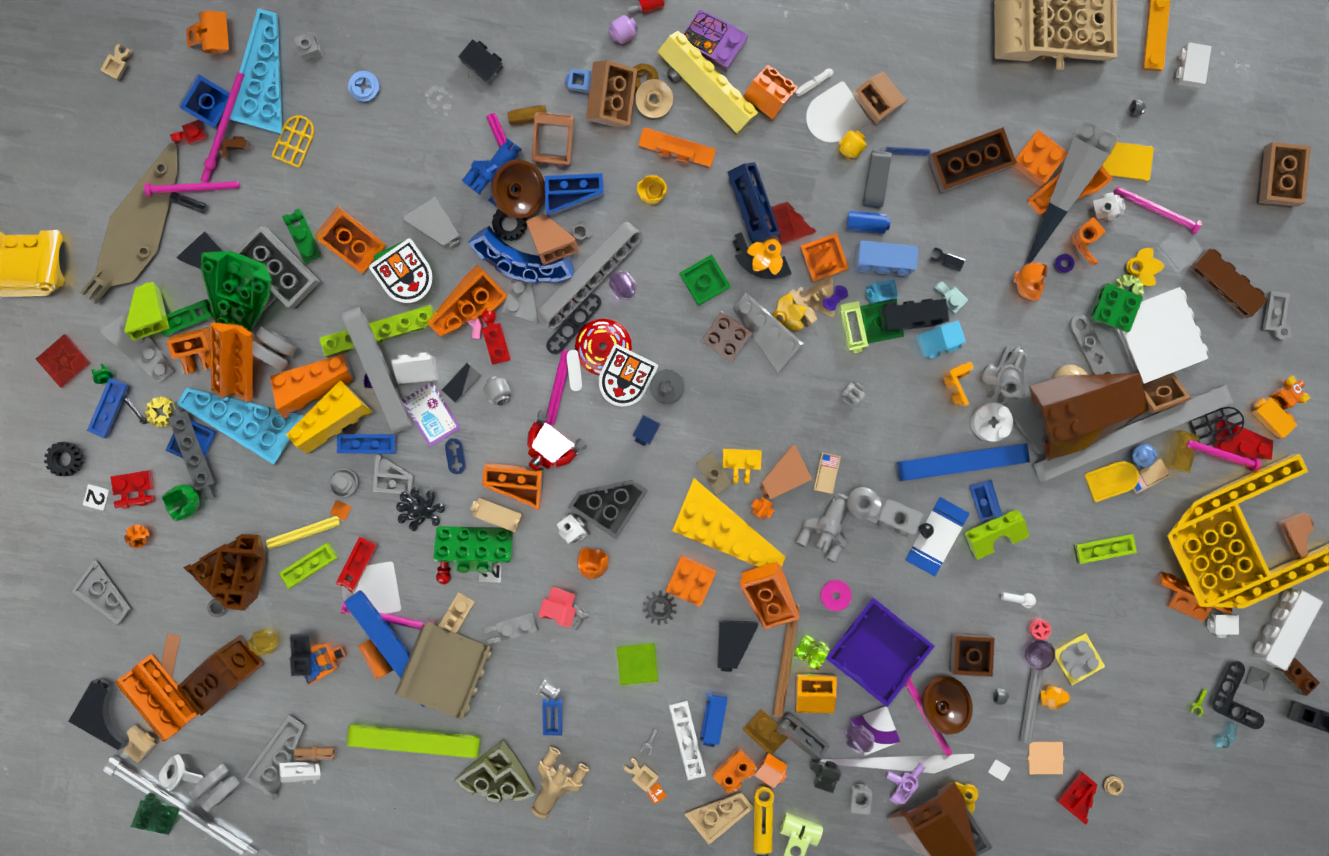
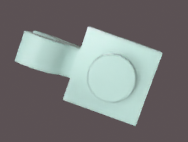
(954, 297)

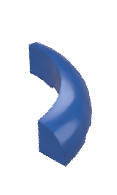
(517, 263)

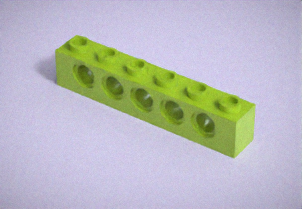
(382, 329)

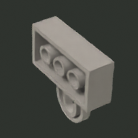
(289, 276)

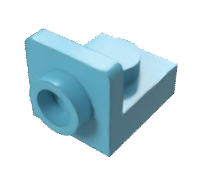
(881, 291)

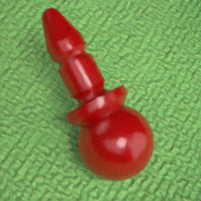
(443, 576)

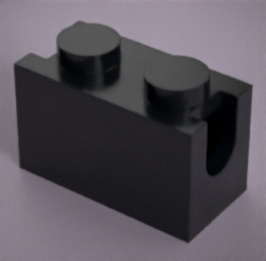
(480, 61)

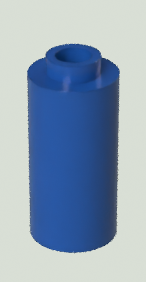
(867, 222)

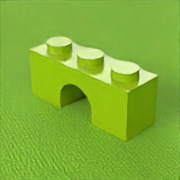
(983, 537)

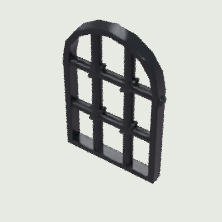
(1223, 417)

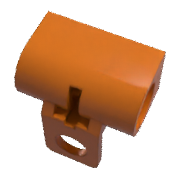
(210, 32)
(1092, 231)

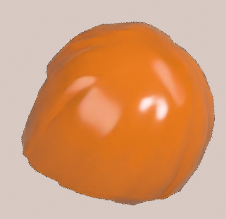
(592, 563)

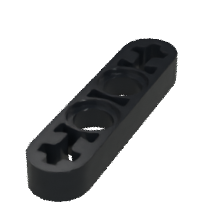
(576, 326)

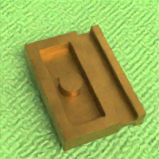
(764, 732)

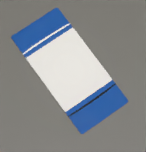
(947, 524)

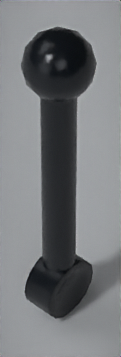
(143, 420)

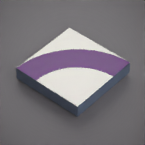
(880, 725)

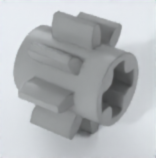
(853, 393)

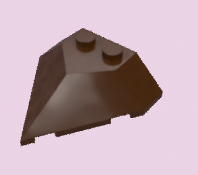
(232, 572)

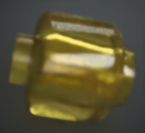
(263, 642)

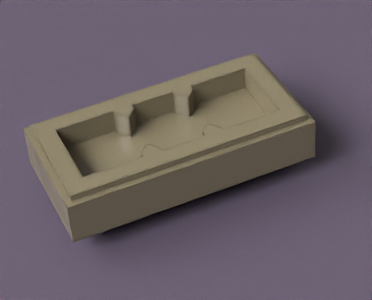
(714, 473)

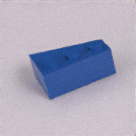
(570, 191)

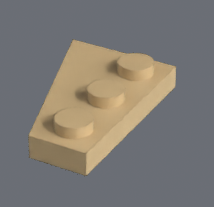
(719, 816)

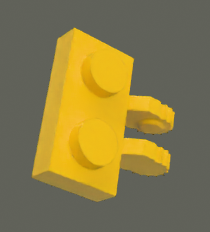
(742, 459)

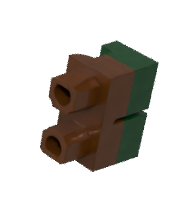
(1298, 678)

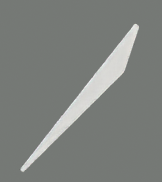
(932, 763)

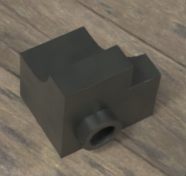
(826, 775)

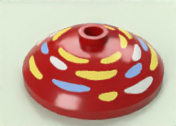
(594, 334)

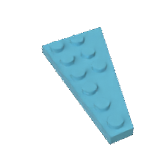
(260, 91)
(247, 423)

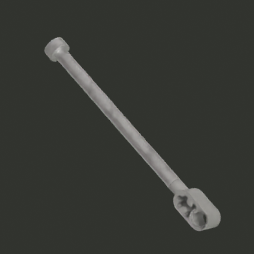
(115, 766)

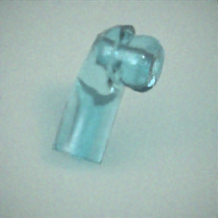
(1230, 736)

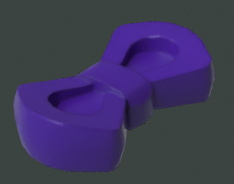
(831, 303)

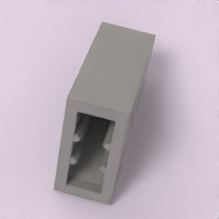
(434, 223)

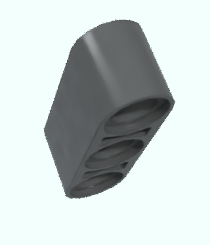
(877, 178)

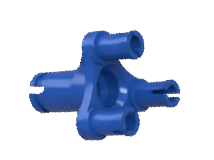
(483, 171)

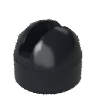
(926, 530)

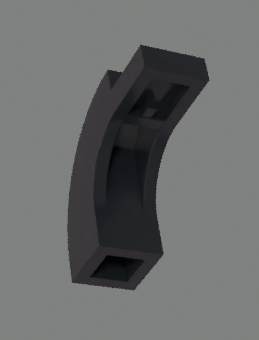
(745, 262)

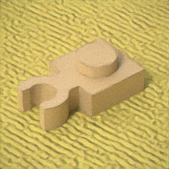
(115, 65)
(643, 776)

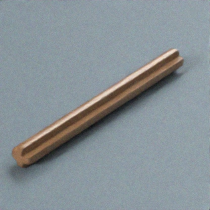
(785, 667)

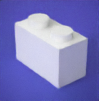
(1193, 65)

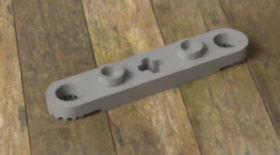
(1090, 345)

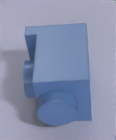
(574, 75)

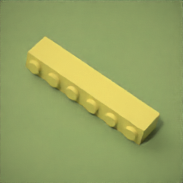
(707, 81)

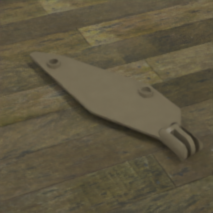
(134, 229)

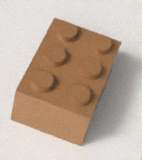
(611, 93)
(1284, 174)

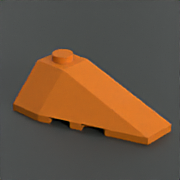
(1042, 197)
(467, 302)

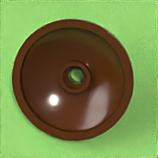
(528, 187)
(954, 702)

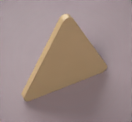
(817, 293)

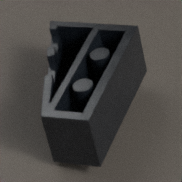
(913, 315)

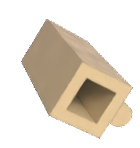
(496, 514)

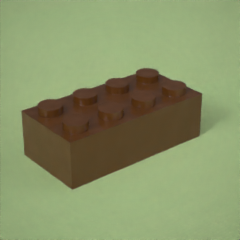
(972, 160)

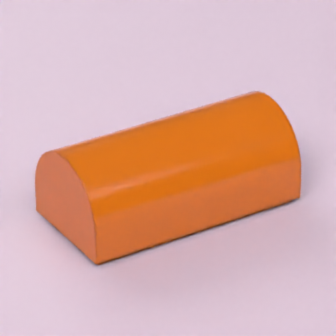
(376, 661)

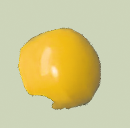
(652, 189)

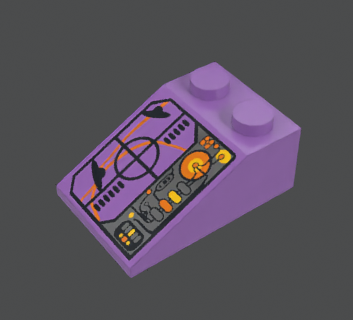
(715, 39)

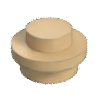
(1113, 786)

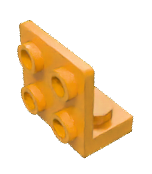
(951, 380)

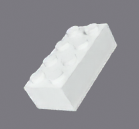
(1287, 628)

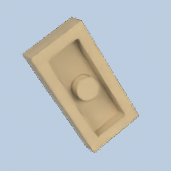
(810, 315)
(456, 613)

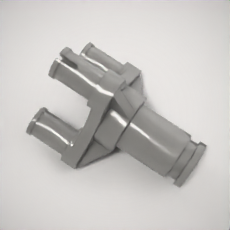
(1009, 375)
(828, 527)

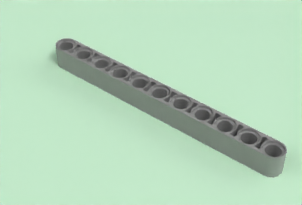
(1137, 432)

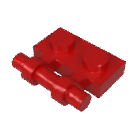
(131, 483)

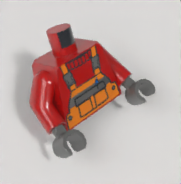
(549, 446)

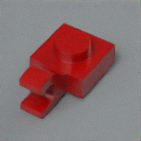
(192, 132)

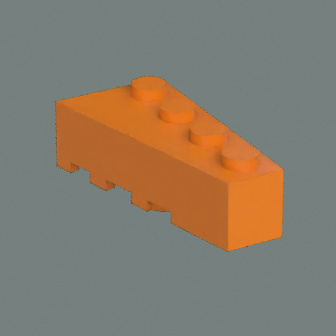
(308, 383)

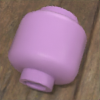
(623, 29)

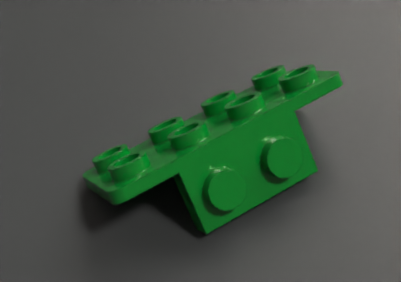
(473, 547)

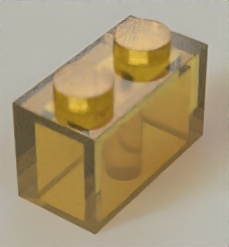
(1180, 456)

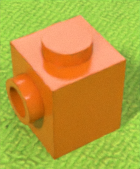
(771, 771)

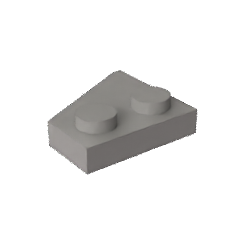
(521, 301)
(390, 477)

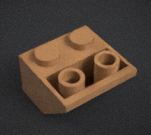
(879, 97)

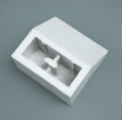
(415, 369)

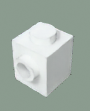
(1223, 625)

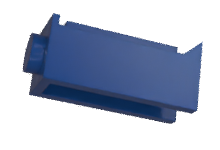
(713, 720)

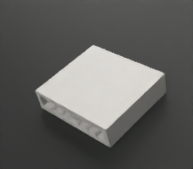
(1163, 337)

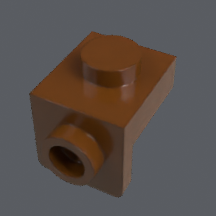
(236, 143)

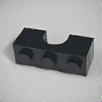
(1310, 716)

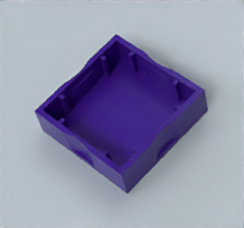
(880, 652)

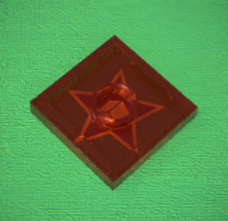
(63, 361)

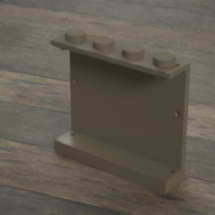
(443, 670)

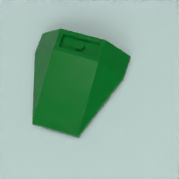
(235, 287)

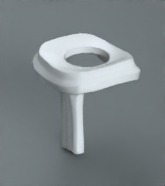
(179, 774)

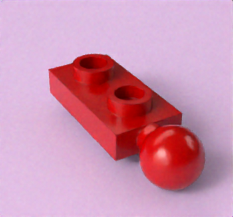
(494, 338)

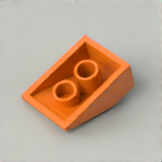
(349, 239)
(769, 595)

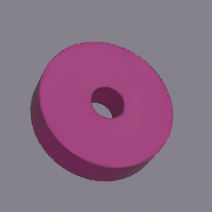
(844, 595)

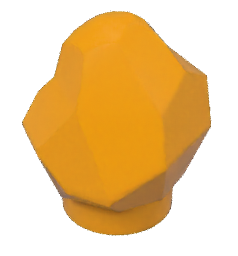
(1054, 697)

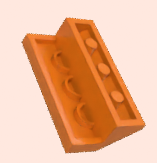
(231, 360)
(157, 698)

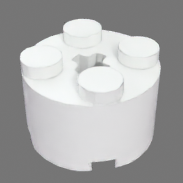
(988, 432)

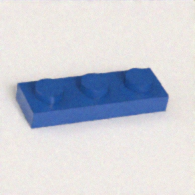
(107, 408)
(366, 443)

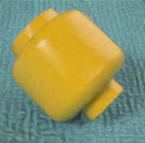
(852, 144)

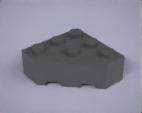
(609, 505)

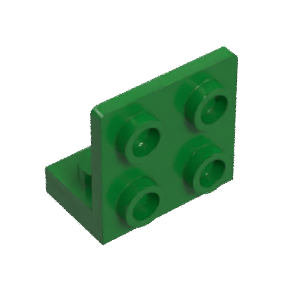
(1116, 307)

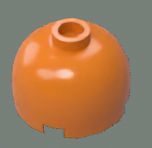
(1031, 280)

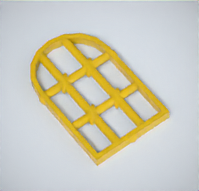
(296, 149)

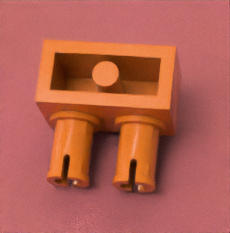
(190, 343)

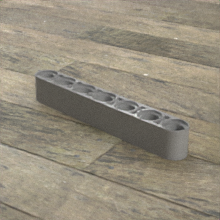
(589, 275)
(377, 370)

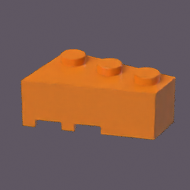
(515, 481)

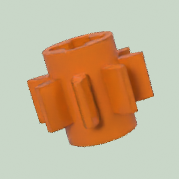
(762, 508)
(136, 536)

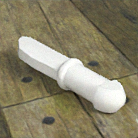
(814, 82)

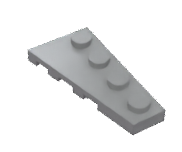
(141, 351)

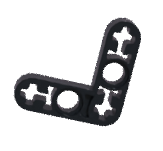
(1228, 703)

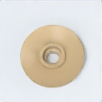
(661, 105)

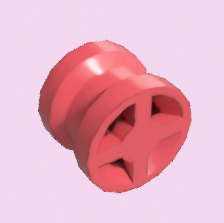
(1043, 630)

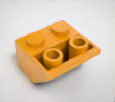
(815, 693)

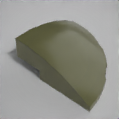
(497, 776)

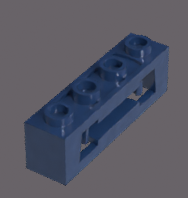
(753, 202)

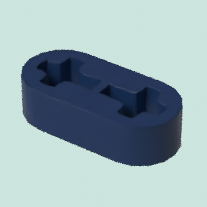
(451, 457)

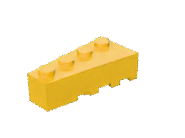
(328, 417)

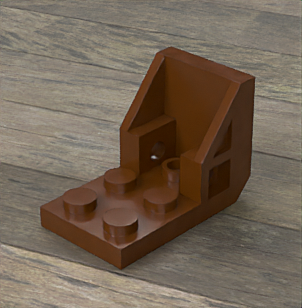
(220, 675)

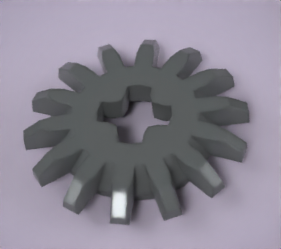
(661, 600)

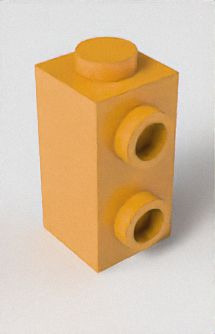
(1274, 417)

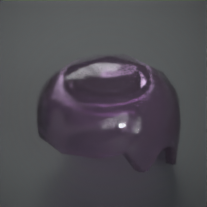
(1039, 654)

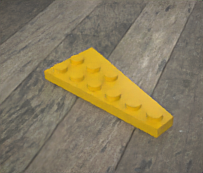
(717, 526)

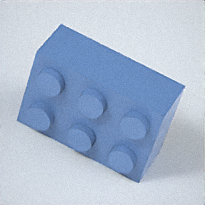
(886, 258)

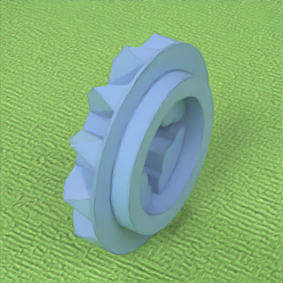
(358, 79)

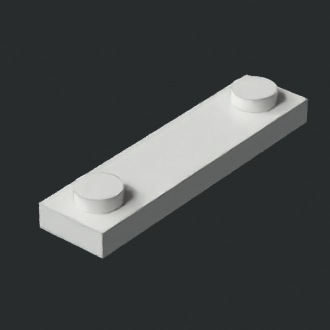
(687, 740)

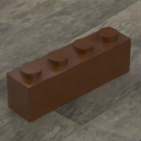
(1228, 282)

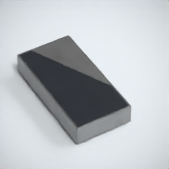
(461, 382)

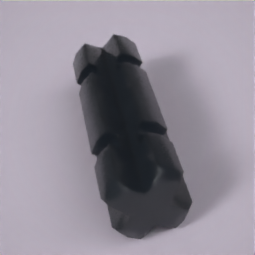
(188, 202)

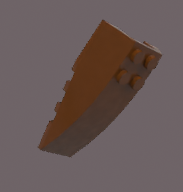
(1086, 408)

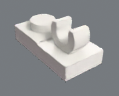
(299, 772)

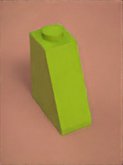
(146, 312)

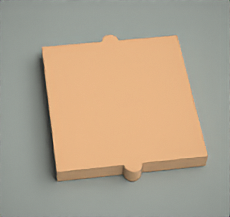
(1046, 758)

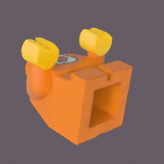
(1291, 393)

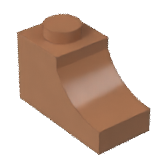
(1297, 531)

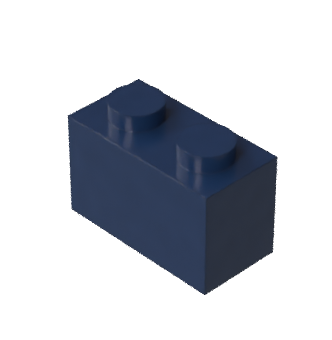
(645, 430)

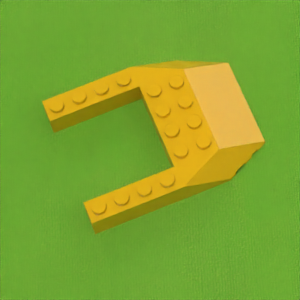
(1221, 551)

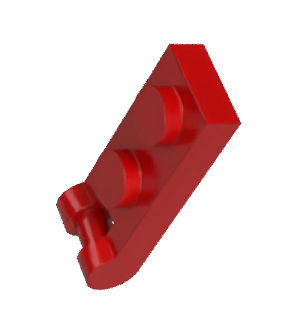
(356, 564)

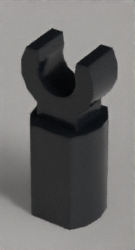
(948, 259)

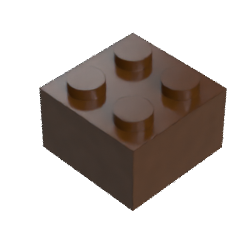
(972, 655)

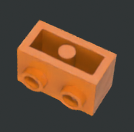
(734, 771)

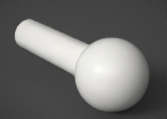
(1027, 600)

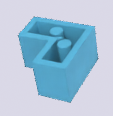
(945, 337)

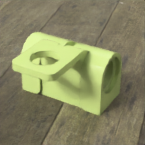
(800, 832)

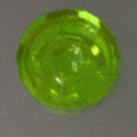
(812, 652)

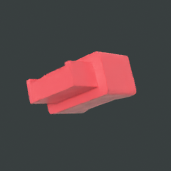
(558, 607)

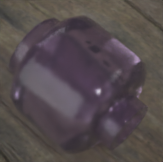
(622, 284)
(859, 739)

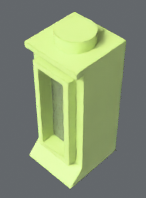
(853, 327)

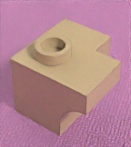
(140, 743)

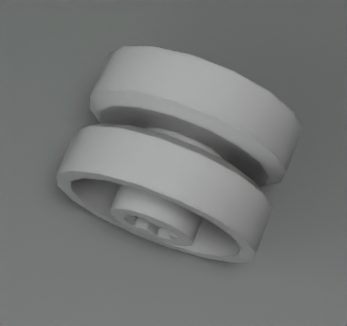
(272, 347)
(215, 788)

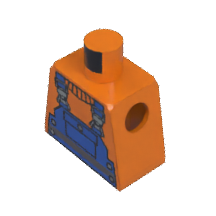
(323, 661)

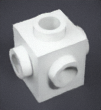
(1102, 207)
(573, 528)

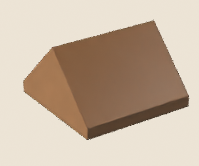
(1164, 393)

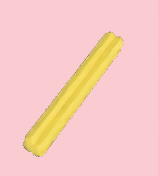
(303, 532)

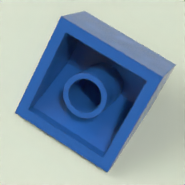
(205, 100)

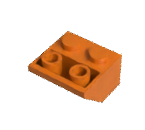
(770, 91)

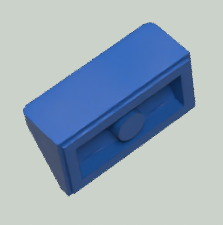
(986, 501)

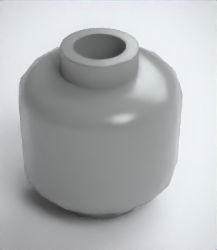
(497, 391)

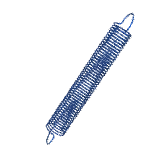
(906, 151)

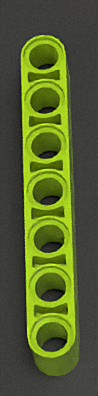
(413, 741)

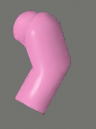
(476, 328)

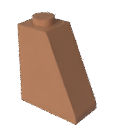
(551, 239)
(786, 474)

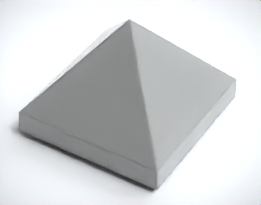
(1257, 678)

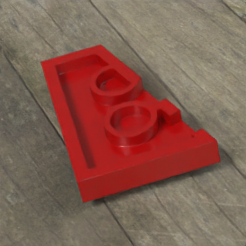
(1245, 444)

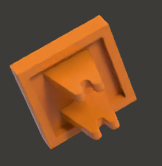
(824, 257)

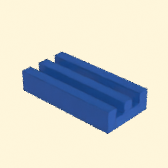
(552, 704)

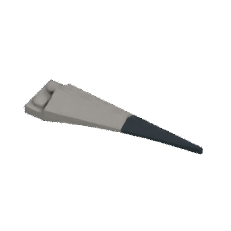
(1085, 157)

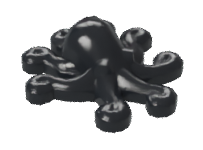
(418, 508)

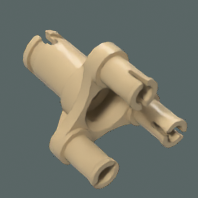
(555, 783)

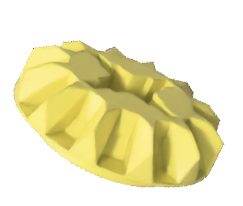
(151, 414)

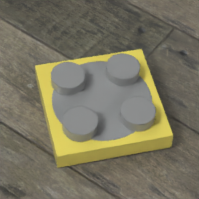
(1078, 659)

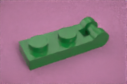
(303, 237)
(187, 317)

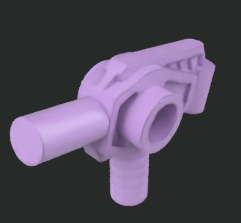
(906, 784)

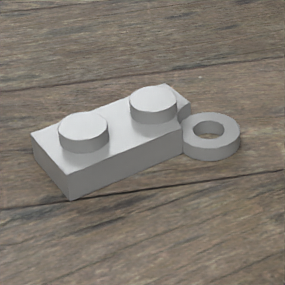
(1277, 313)

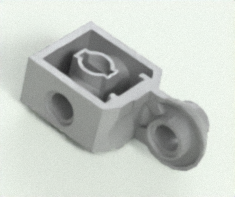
(884, 511)

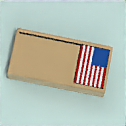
(827, 473)
(1151, 475)

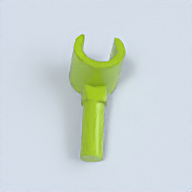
(1198, 704)

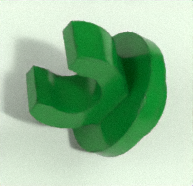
(101, 376)

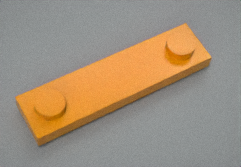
(1156, 34)

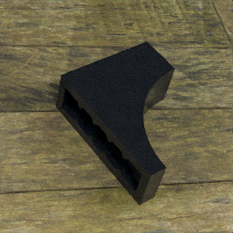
(93, 714)

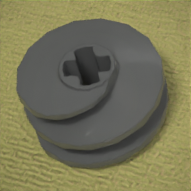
(657, 389)

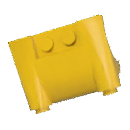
(30, 264)

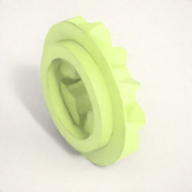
(1128, 280)

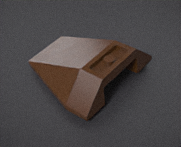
(937, 825)

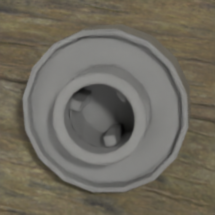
(343, 482)

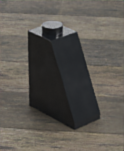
(193, 253)
(733, 642)

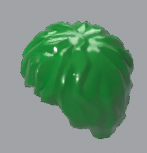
(181, 502)

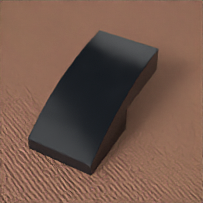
(301, 654)

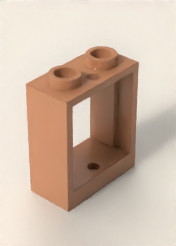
(554, 119)

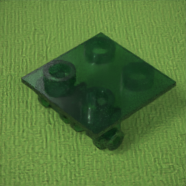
(154, 816)

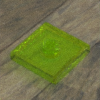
(637, 664)

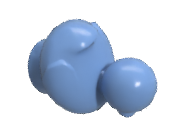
(1144, 455)

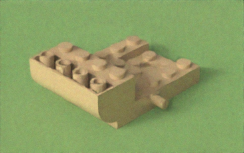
(1055, 29)

